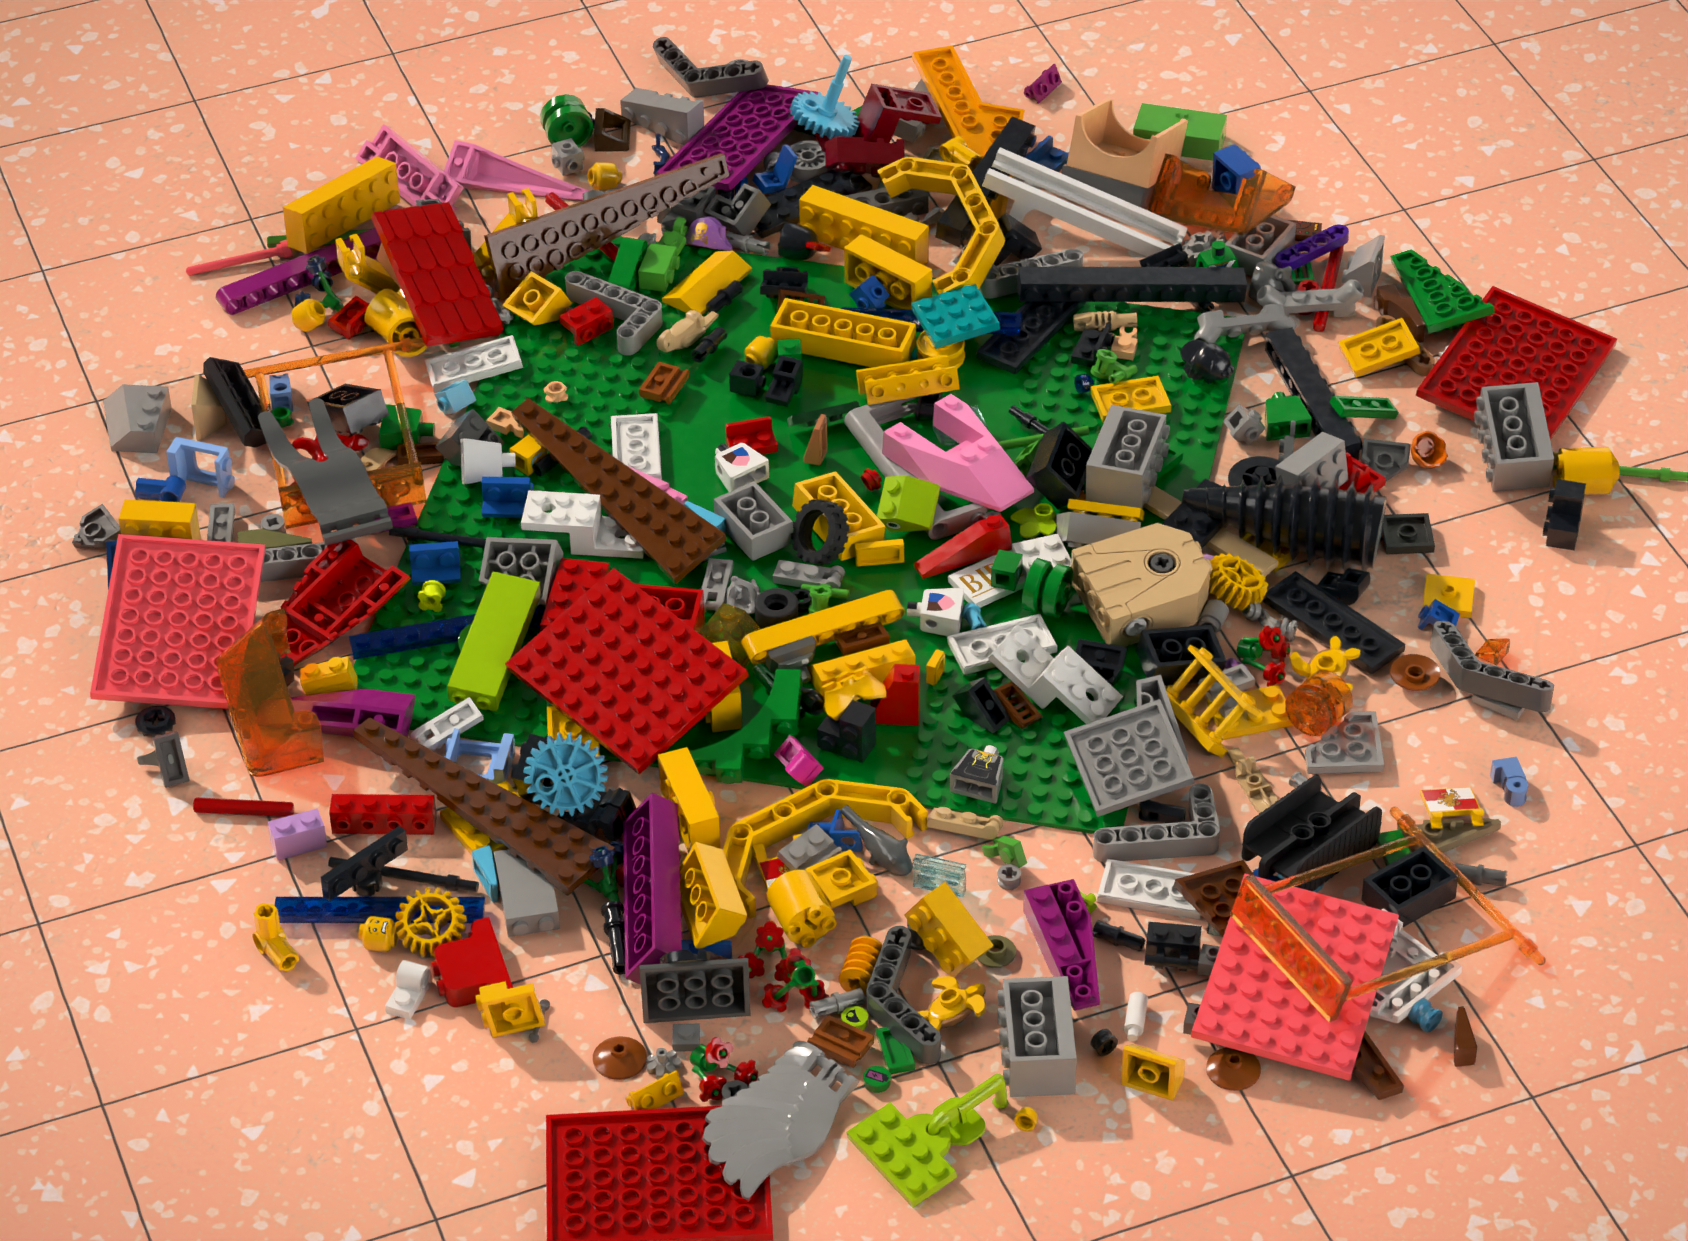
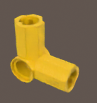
(958, 152)
(272, 939)

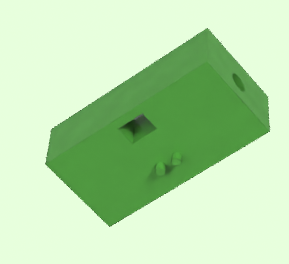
(1203, 134)

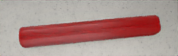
(243, 807)

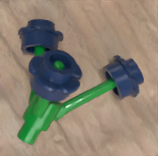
(322, 282)
(602, 858)

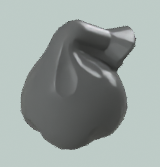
(1269, 274)

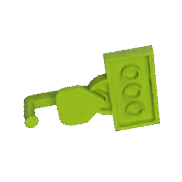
(913, 1149)

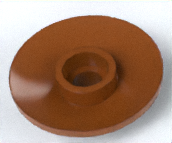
(1415, 672)
(619, 1057)
(1233, 1069)

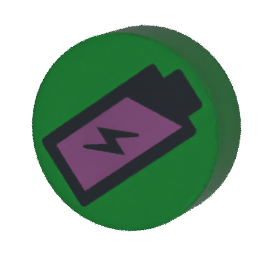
(877, 1079)

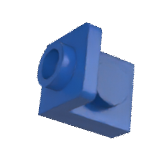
(1437, 612)

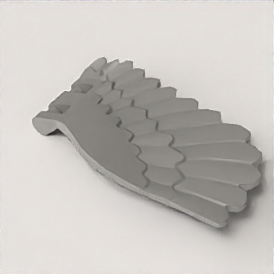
(777, 1117)

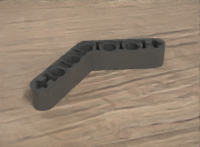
(709, 80)
(1487, 679)
(890, 1008)

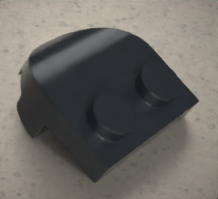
(783, 278)
(1104, 658)

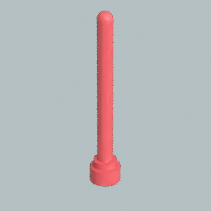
(280, 250)

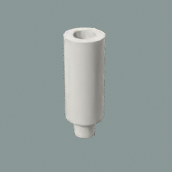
(1135, 1015)

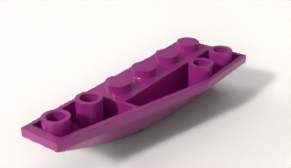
(346, 710)
(1065, 938)

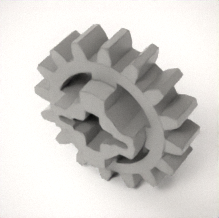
(1201, 242)

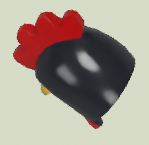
(799, 242)

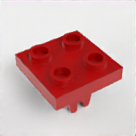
(1362, 476)

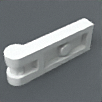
(460, 717)

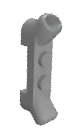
(1339, 300)
(1213, 324)

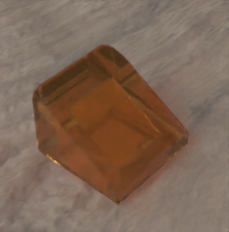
(1494, 650)

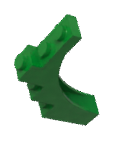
(754, 740)

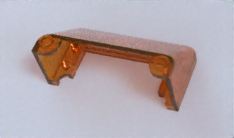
(1185, 198)
(260, 705)

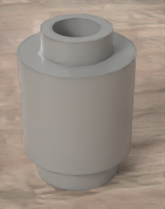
(1214, 614)

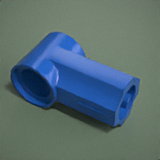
(163, 490)

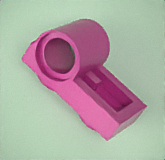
(798, 761)

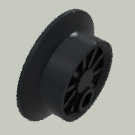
(1252, 469)

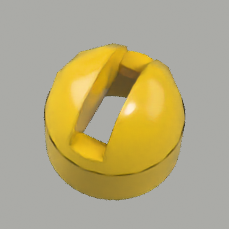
(1026, 1119)

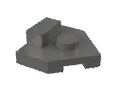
(1385, 456)
(96, 529)

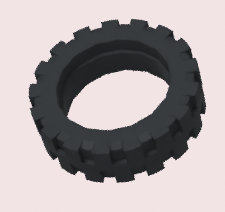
(836, 536)

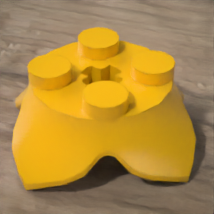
(849, 688)

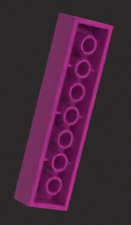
(651, 884)

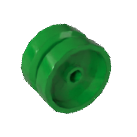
(565, 119)
(1047, 588)

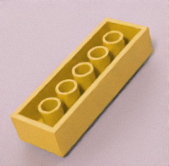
(341, 204)
(841, 220)
(844, 334)

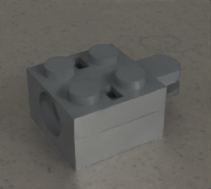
(688, 208)

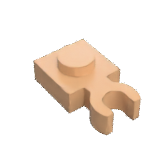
(1125, 344)
(504, 422)

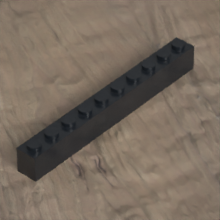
(1131, 284)

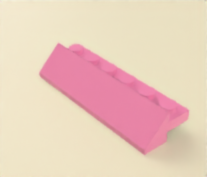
(415, 172)

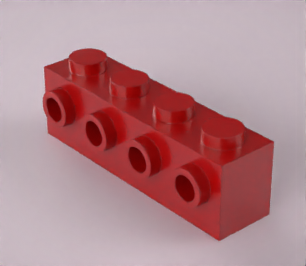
(382, 813)

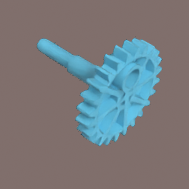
(825, 113)
(571, 768)

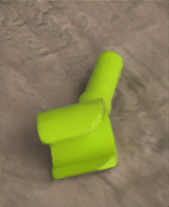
(1089, 901)

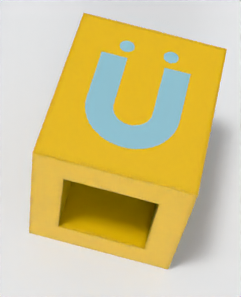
(527, 453)

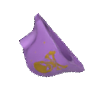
(708, 233)

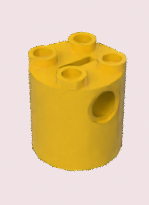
(1587, 465)
(801, 907)

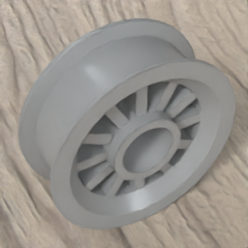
(809, 161)

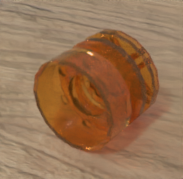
(1319, 703)

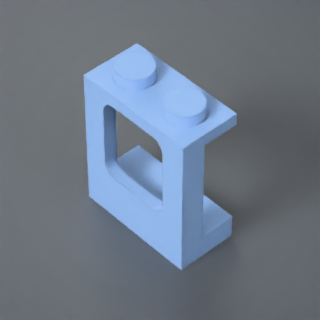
(183, 464)
(501, 754)

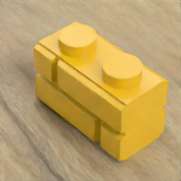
(329, 676)

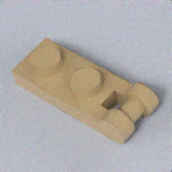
(965, 823)

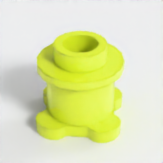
(431, 595)

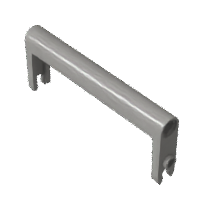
(865, 427)

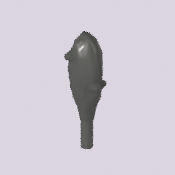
(882, 846)

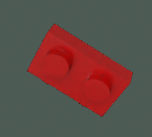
(350, 318)
(588, 320)

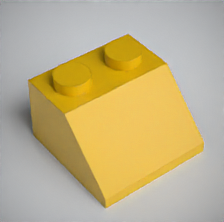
(537, 300)
(1152, 1071)

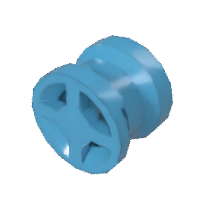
(1425, 1015)

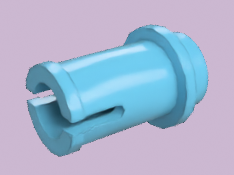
(971, 613)

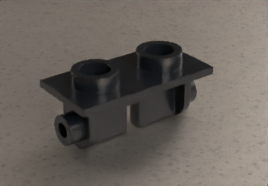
(1166, 257)

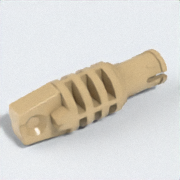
(1098, 320)

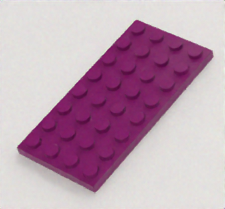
(742, 132)

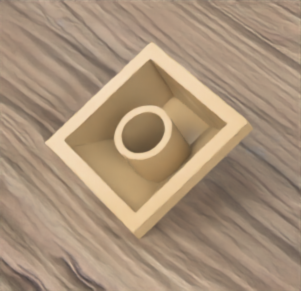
(206, 409)

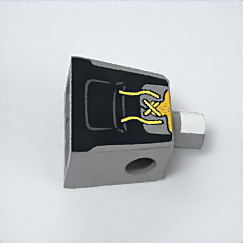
(978, 774)

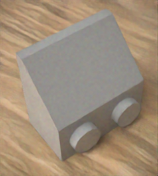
(1366, 265)

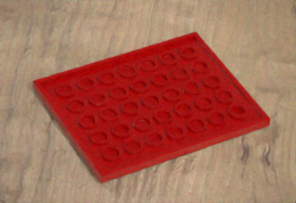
(1518, 347)
(626, 670)
(644, 1180)

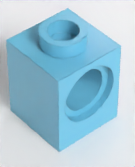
(455, 397)

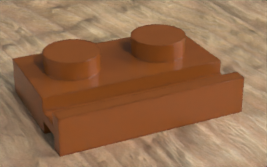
(663, 383)
(841, 1041)

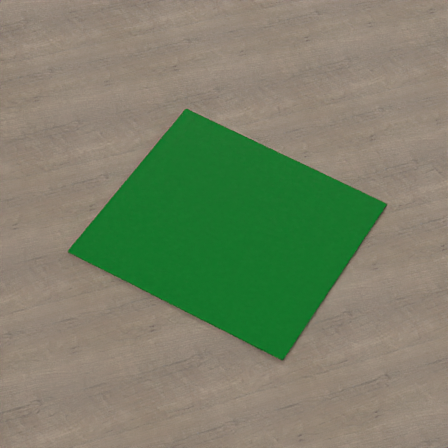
(1039, 770)

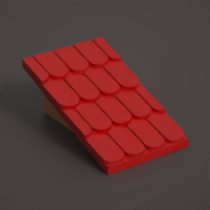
(437, 273)

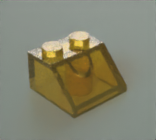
(730, 625)

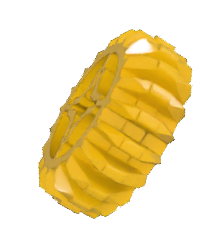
(1236, 581)
(421, 926)

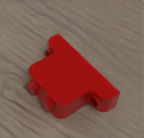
(469, 965)

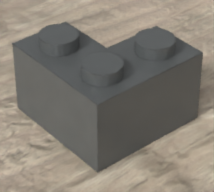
(742, 212)

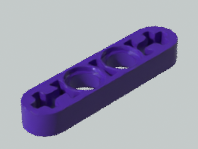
(1333, 237)

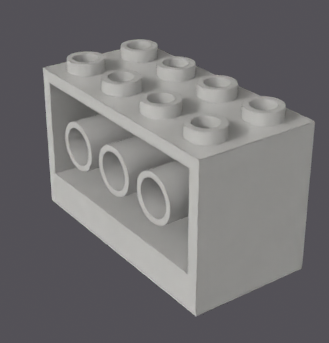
(1514, 437)
(1127, 457)
(1037, 1036)

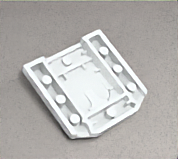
(1397, 999)

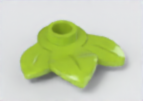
(1036, 520)

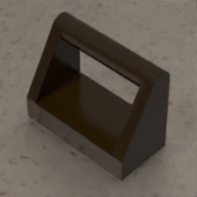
(607, 119)

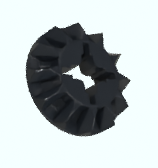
(148, 716)

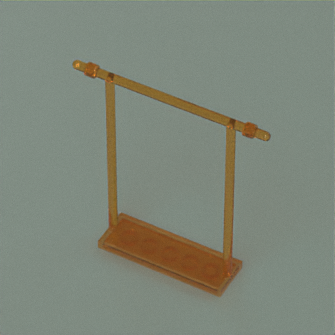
(393, 484)
(1307, 962)

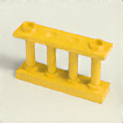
(907, 379)
(1198, 724)

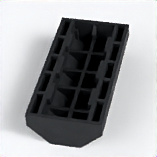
(236, 398)

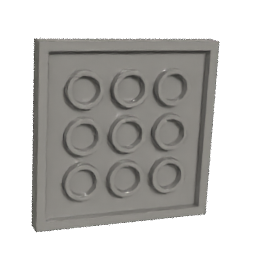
(1129, 757)

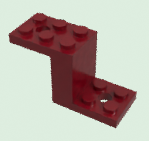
(884, 109)

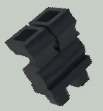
(606, 814)

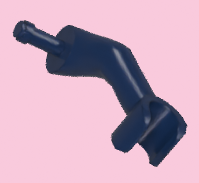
(661, 152)

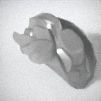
(742, 594)

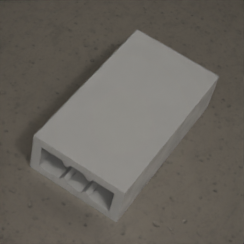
(525, 896)

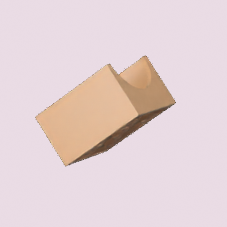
(1108, 149)

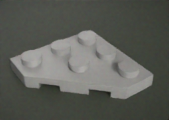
(1348, 748)

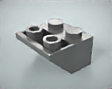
(465, 427)

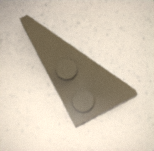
(1455, 832)

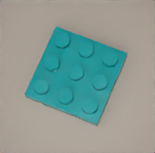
(955, 316)

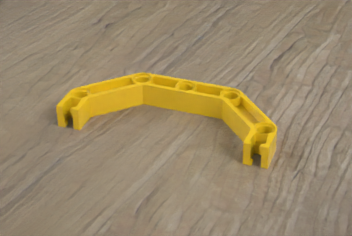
(955, 180)
(374, 277)
(813, 805)

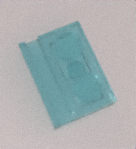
(932, 872)

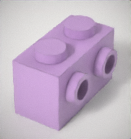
(297, 834)

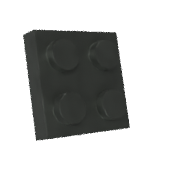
(1407, 534)

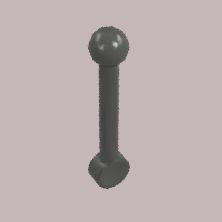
(534, 1037)

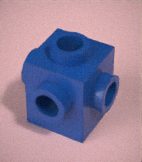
(870, 294)

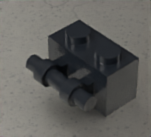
(1173, 946)

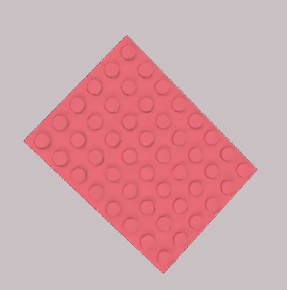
(172, 616)
(1263, 1013)

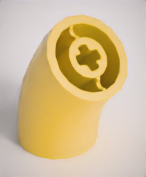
(393, 319)

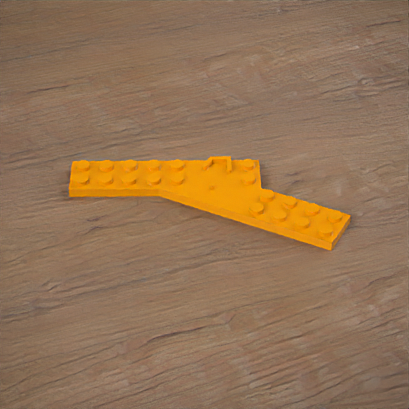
(961, 105)

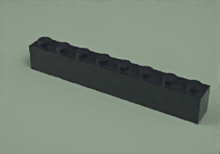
(1015, 137)
(1305, 381)

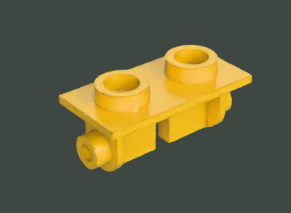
(656, 1093)

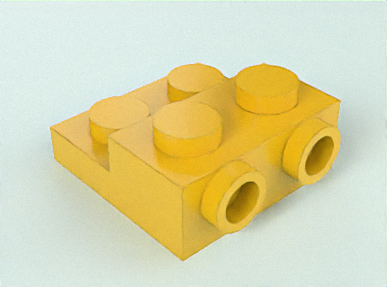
(844, 879)
(509, 1009)

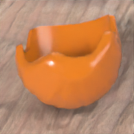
(1428, 450)

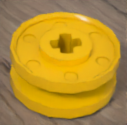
(954, 351)

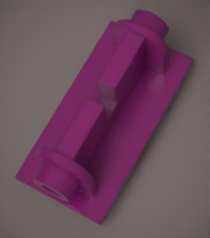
(1044, 84)

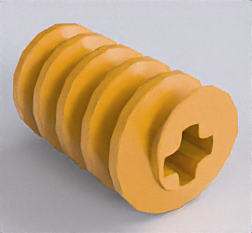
(859, 963)

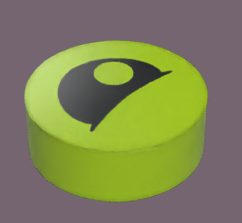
(855, 1016)

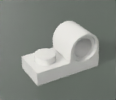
(412, 984)

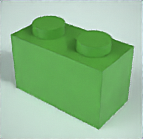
(658, 267)

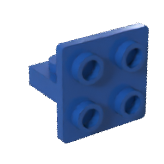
(505, 496)
(435, 562)

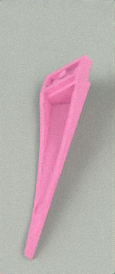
(487, 171)

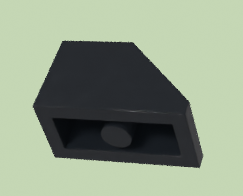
(981, 705)

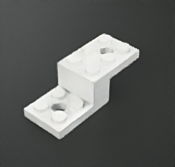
(582, 519)
(1049, 677)

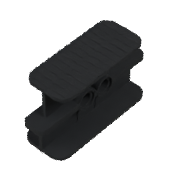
(1308, 832)

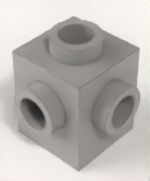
(567, 156)
(1244, 424)

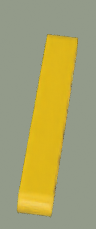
(822, 625)

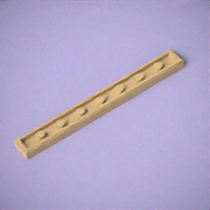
(1223, 541)

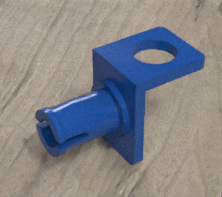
(836, 832)

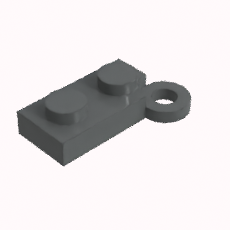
(1287, 444)

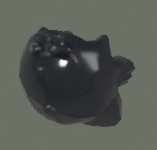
(1206, 361)

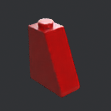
(902, 697)

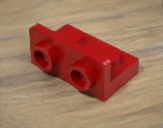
(754, 433)

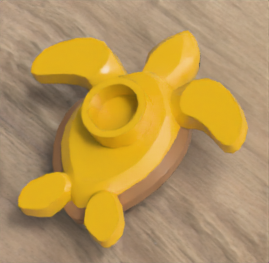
(1333, 660)
(954, 1003)

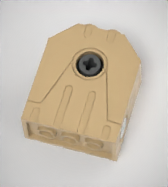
(1141, 582)

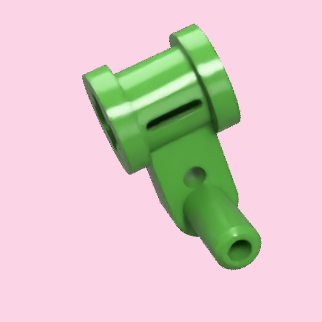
(1108, 368)
(822, 594)

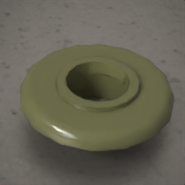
(999, 958)

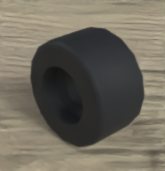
(775, 607)

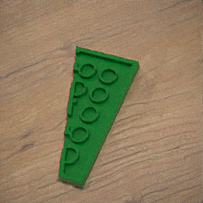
(1437, 296)

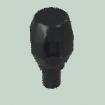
(812, 701)

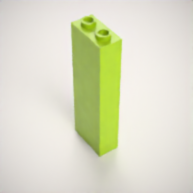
(493, 640)

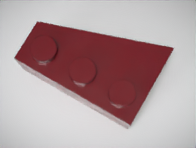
(860, 155)

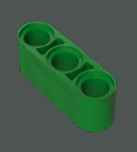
(628, 263)

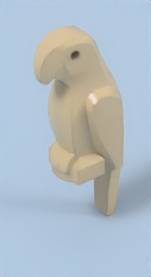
(685, 331)

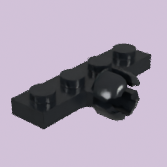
(365, 867)

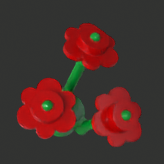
(769, 940)

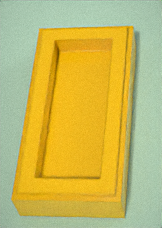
(879, 552)

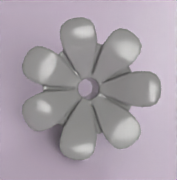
(663, 1062)

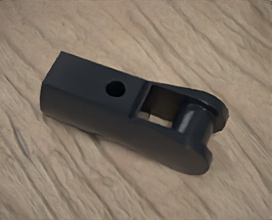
(1160, 812)

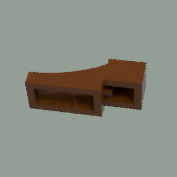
(1391, 303)

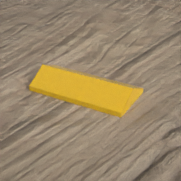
(706, 280)

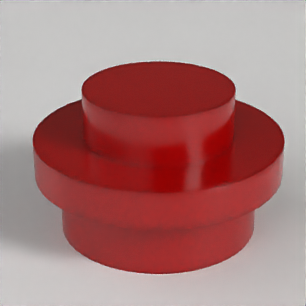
(871, 479)

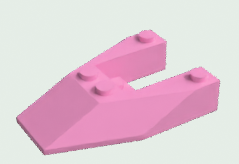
(972, 470)

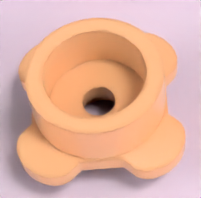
(555, 392)

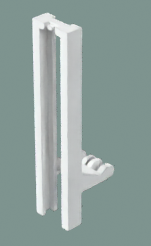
(1029, 197)

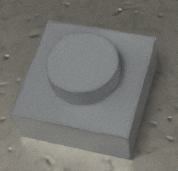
(685, 1037)

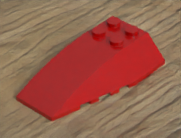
(336, 596)

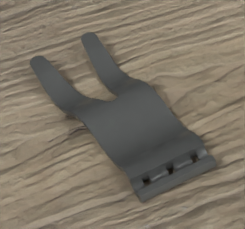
(335, 489)

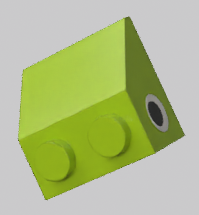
(907, 503)

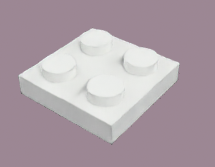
(1045, 548)

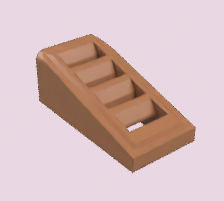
(818, 443)

